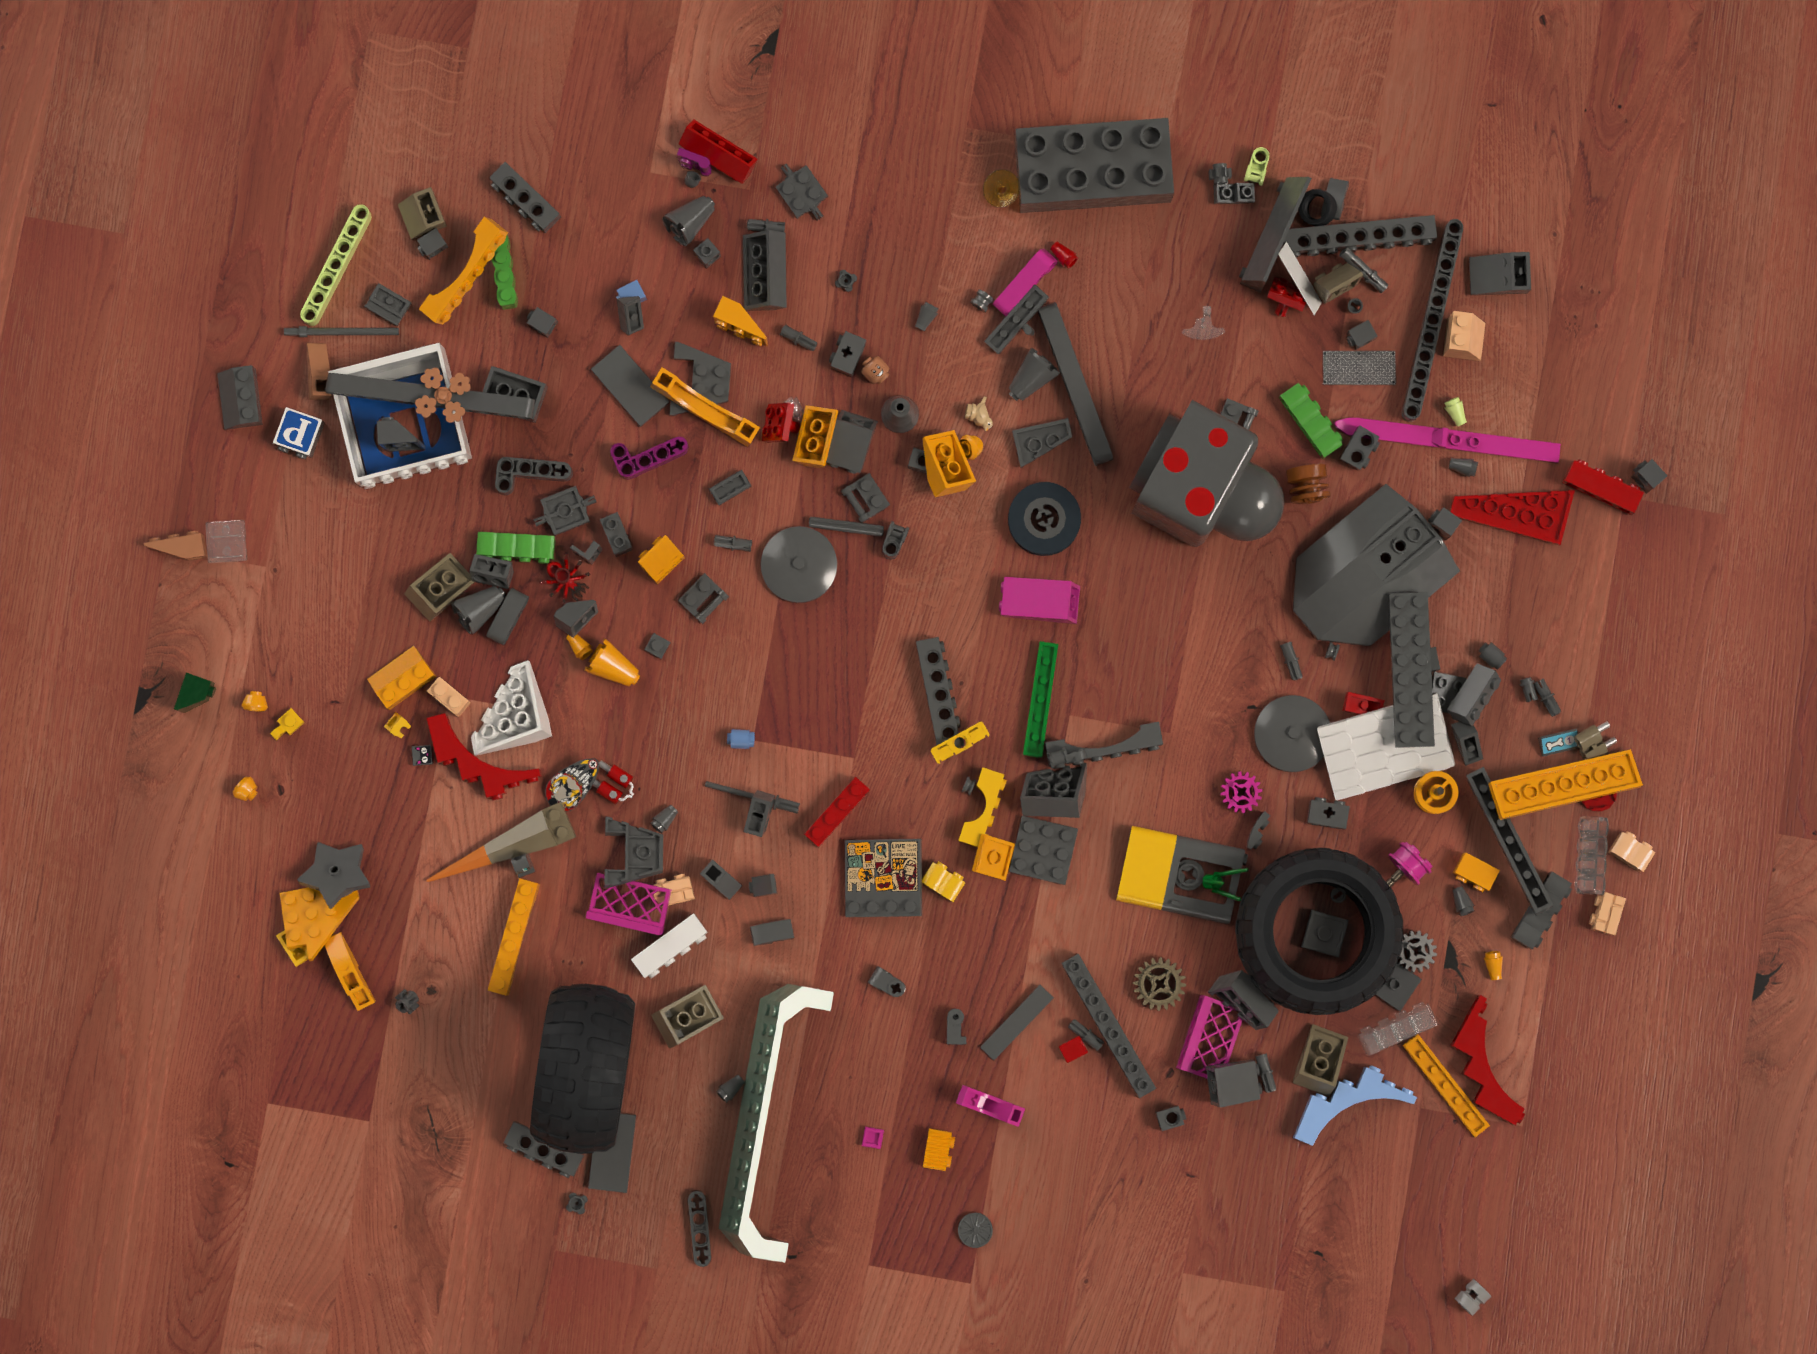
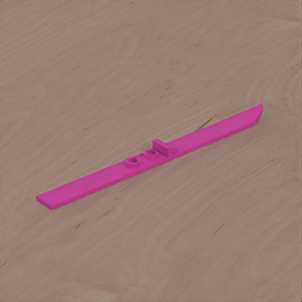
(1453, 439)

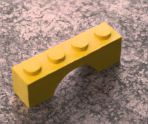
(989, 784)

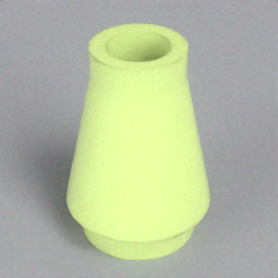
(1456, 411)

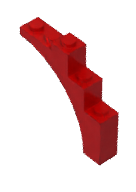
(494, 779)

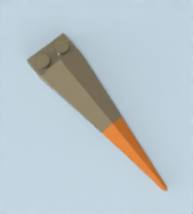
(536, 833)

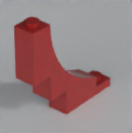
(1471, 1041)

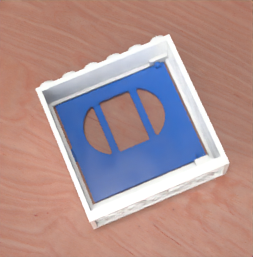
(369, 411)

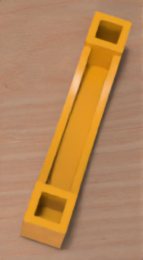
(487, 240)
(722, 419)
(513, 936)

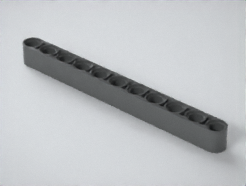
(1437, 312)
(409, 392)

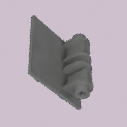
(1447, 688)

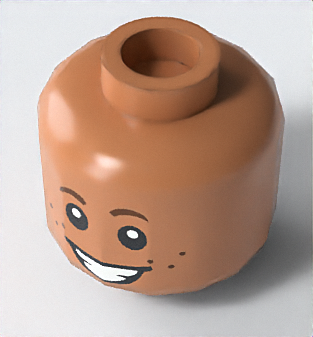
(875, 370)

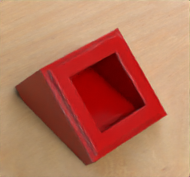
(1073, 1049)

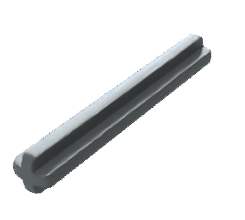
(846, 526)

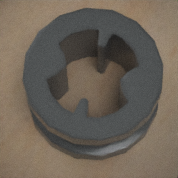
(1332, 651)
(968, 786)

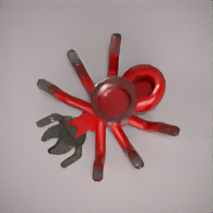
(563, 577)

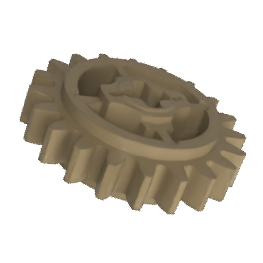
(1148, 997)

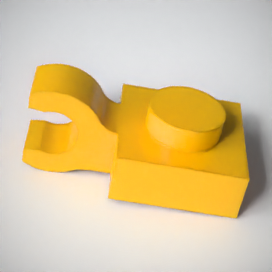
(288, 722)

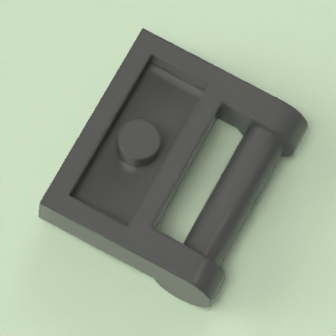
(1233, 410)
(871, 495)
(698, 594)

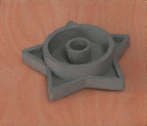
(335, 872)

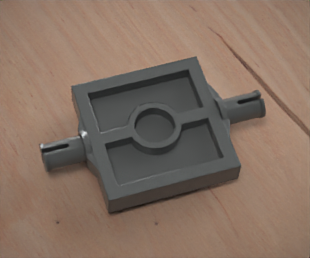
(802, 191)
(565, 510)

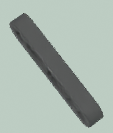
(702, 1228)

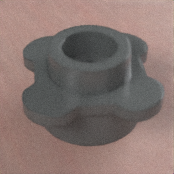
(846, 285)
(576, 1208)

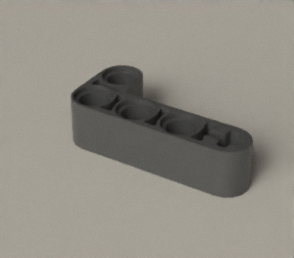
(534, 473)

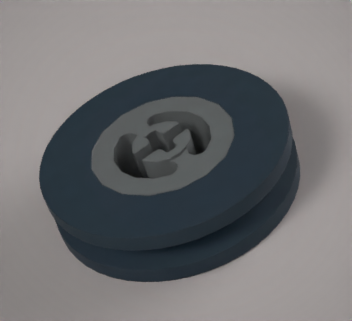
(1035, 498)

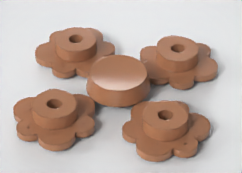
(442, 395)

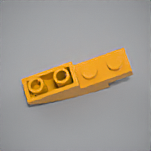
(348, 972)

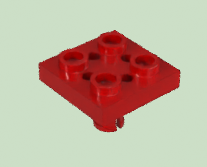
(1287, 296)
(779, 423)

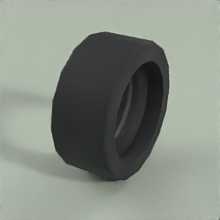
(1329, 214)

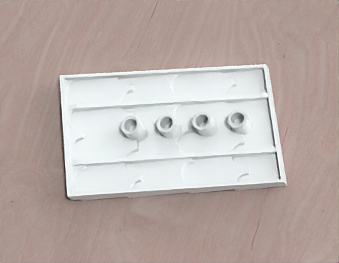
(1364, 755)

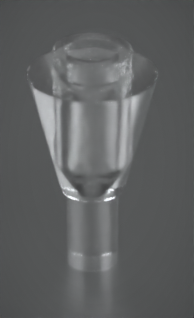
(798, 411)

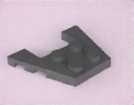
(709, 378)
(642, 853)

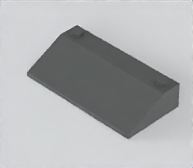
(1275, 232)

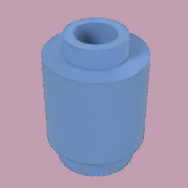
(741, 739)

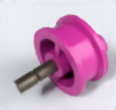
(1408, 864)

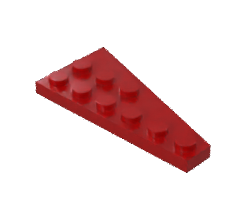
(1526, 514)

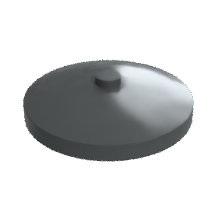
(799, 564)
(1289, 734)

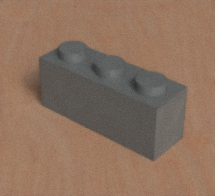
(1474, 695)

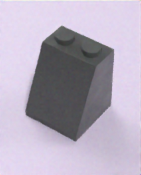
(851, 441)
(1233, 1083)

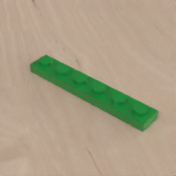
(1040, 699)

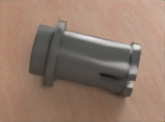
(1528, 687)

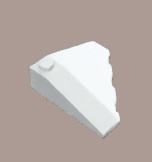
(516, 715)

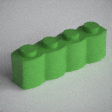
(504, 276)
(1310, 420)
(518, 546)

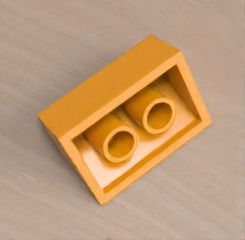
(815, 436)
(401, 678)

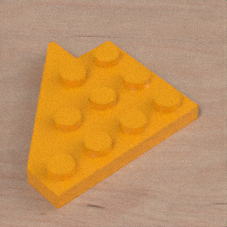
(310, 920)

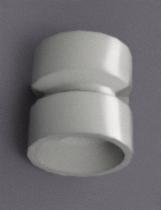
(1467, 1302)

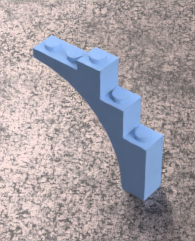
(1369, 1086)

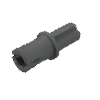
(760, 225)
(798, 338)
(732, 543)
(1291, 661)
(1547, 698)
(1086, 1035)
(1266, 1073)

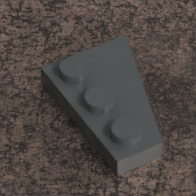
(1039, 439)

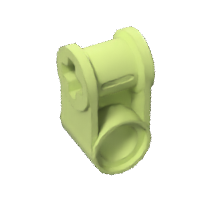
(1256, 169)

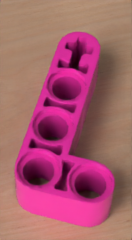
(1031, 274)

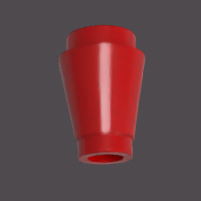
(1064, 255)

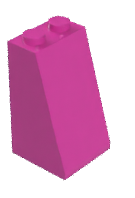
(1040, 599)

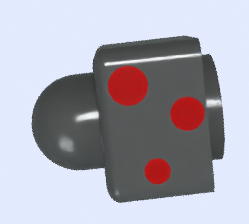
(1204, 480)

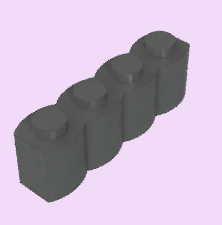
(1531, 927)

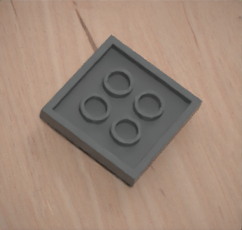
(1043, 850)

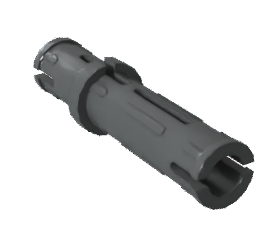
(1371, 275)

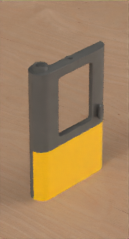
(1152, 871)

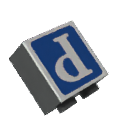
(298, 433)

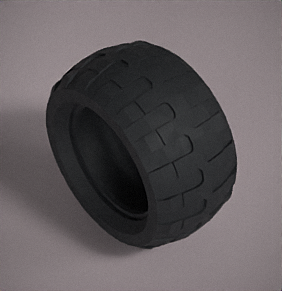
(1381, 923)
(582, 1068)

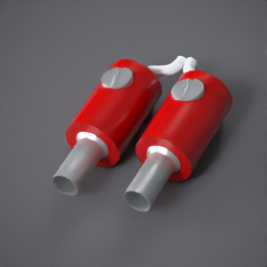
(619, 776)

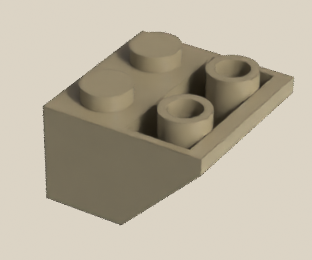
(421, 213)

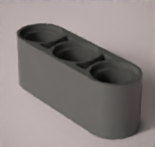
(507, 616)

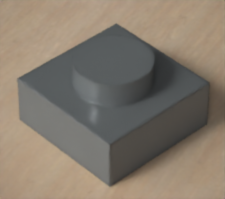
(657, 646)

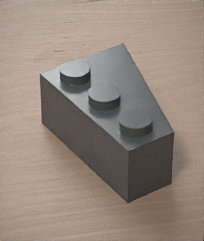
(1247, 999)

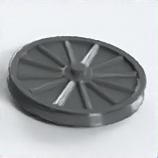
(975, 1230)

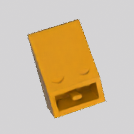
(735, 318)
(660, 559)

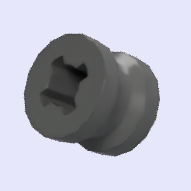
(982, 301)

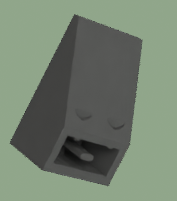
(1500, 274)

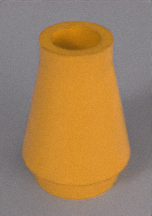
(580, 647)
(1494, 964)

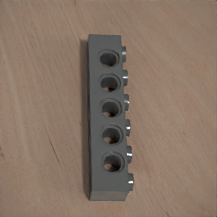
(937, 647)

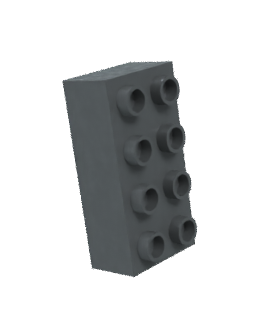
(1094, 165)

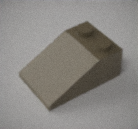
(1337, 282)
(439, 587)
(687, 1016)
(1320, 1060)

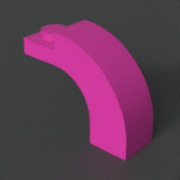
(990, 1105)

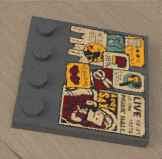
(883, 878)

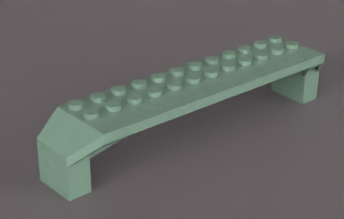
(772, 1014)

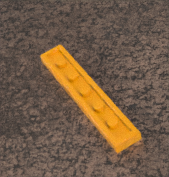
(1446, 1085)

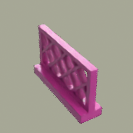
(627, 921)
(1195, 1032)

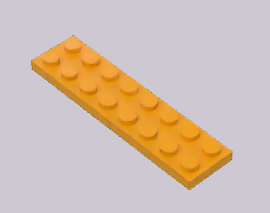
(1565, 784)

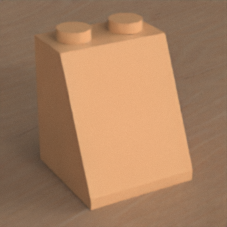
(1464, 336)

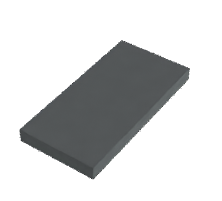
(629, 385)
(612, 1168)

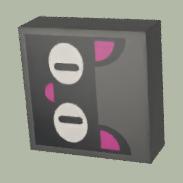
(422, 755)

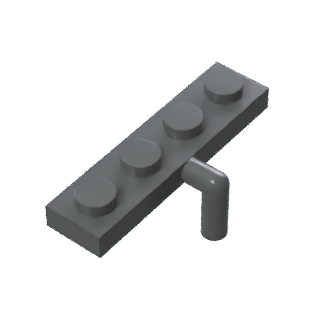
(1017, 320)

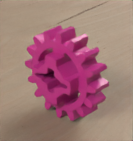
(1247, 798)

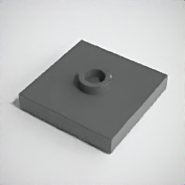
(1324, 933)
(1399, 987)

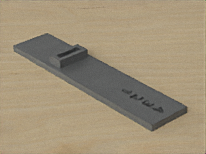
(1017, 1022)

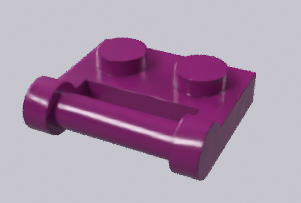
(692, 160)

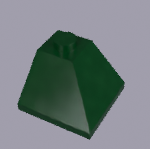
(194, 693)

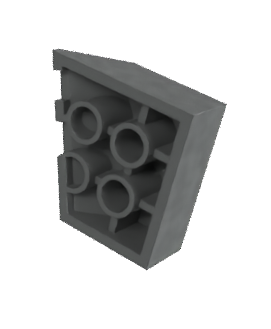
(1054, 792)

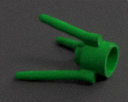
(1214, 882)

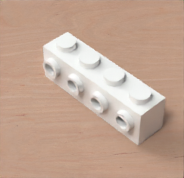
(669, 946)

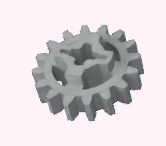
(1423, 955)

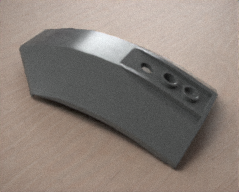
(1344, 583)

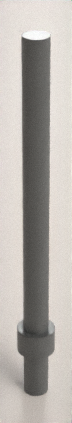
(304, 331)

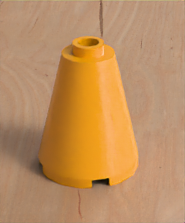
(612, 665)

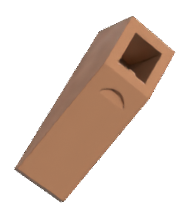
(317, 371)
(185, 547)

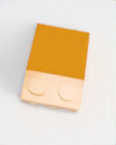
(946, 464)

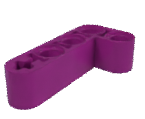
(651, 454)

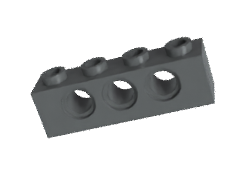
(506, 174)
(549, 1161)

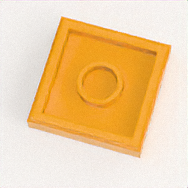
(993, 857)

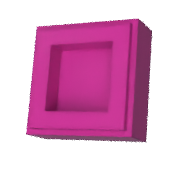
(872, 1137)

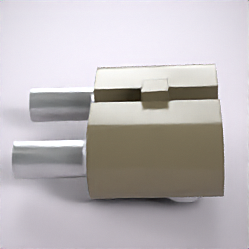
(1591, 741)

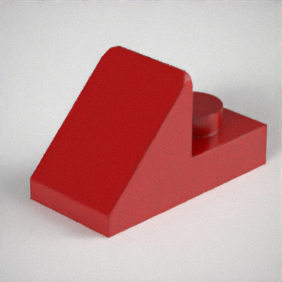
(1361, 704)

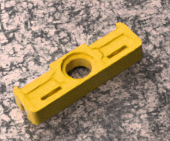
(971, 735)

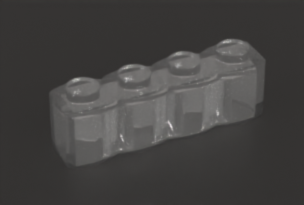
(1591, 858)
(1397, 1029)

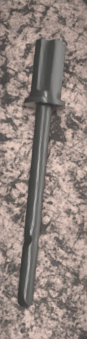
(779, 803)

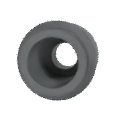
(1492, 655)

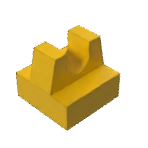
(395, 724)

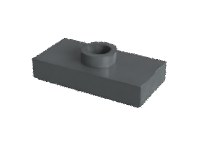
(730, 487)

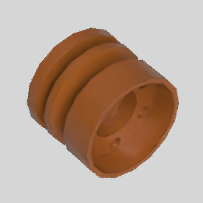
(1308, 483)

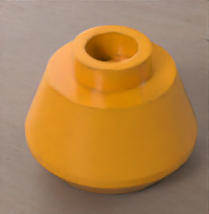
(971, 446)
(255, 702)
(245, 789)

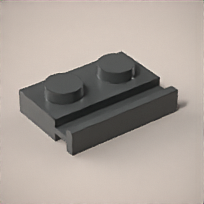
(388, 304)

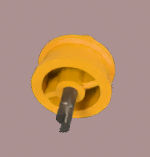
(1435, 792)

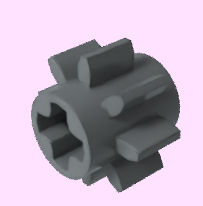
(1220, 173)
(407, 1001)

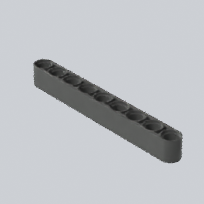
(1075, 384)

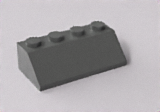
(764, 271)

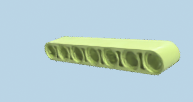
(336, 274)

